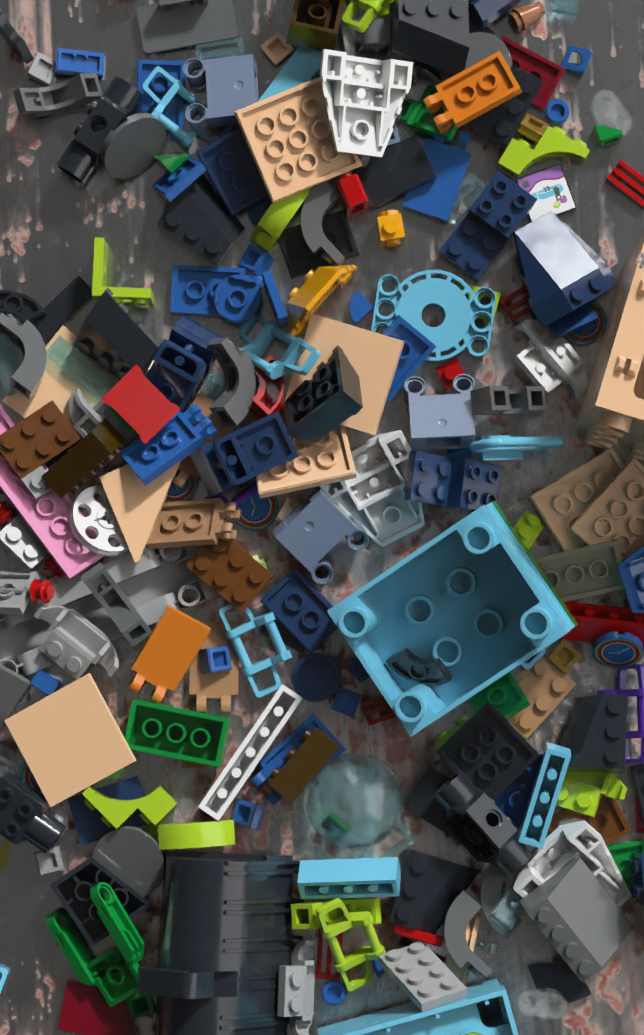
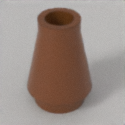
(524, 16)

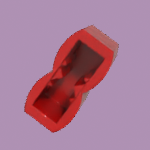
(352, 194)

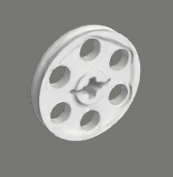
(101, 528)

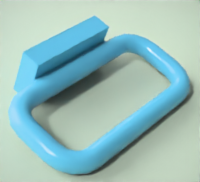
(511, 446)

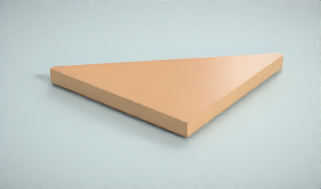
(136, 504)

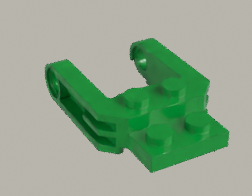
(114, 970)

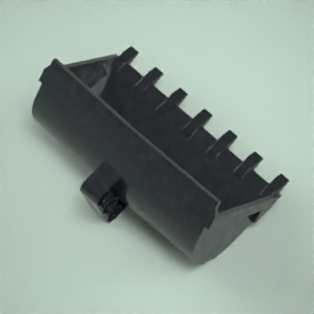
(222, 943)

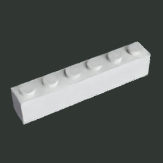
(250, 752)

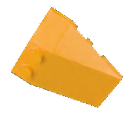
(313, 293)

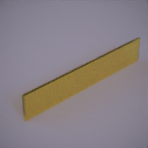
(4, 853)

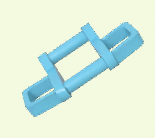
(176, 87)
(290, 357)
(248, 668)

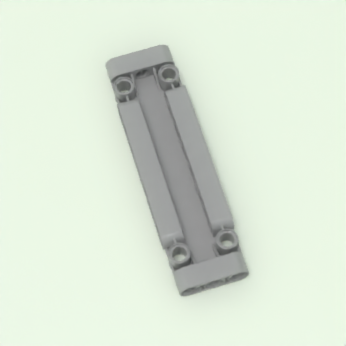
(148, 586)

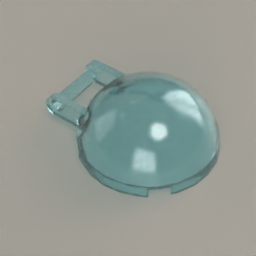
(357, 804)

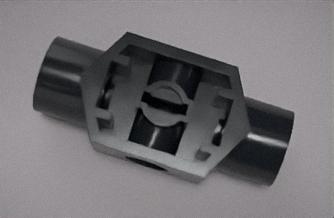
(109, 113)
(26, 814)
(481, 826)

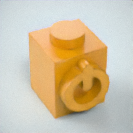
(390, 228)

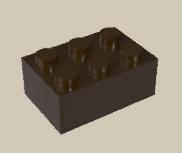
(315, 24)
(84, 459)
(301, 765)

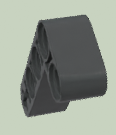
(374, 38)

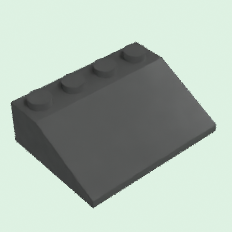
(578, 918)

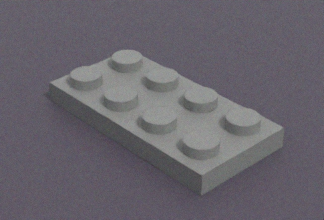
(422, 976)

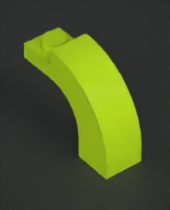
(277, 219)
(193, 834)
(304, 913)

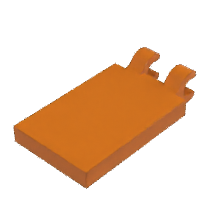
(473, 92)
(168, 652)

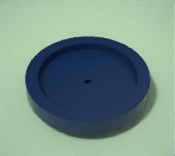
(327, 677)

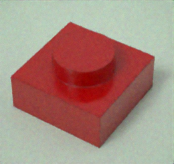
(448, 371)

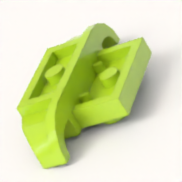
(583, 791)

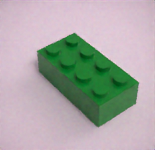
(177, 733)

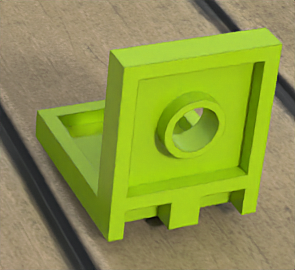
(138, 297)

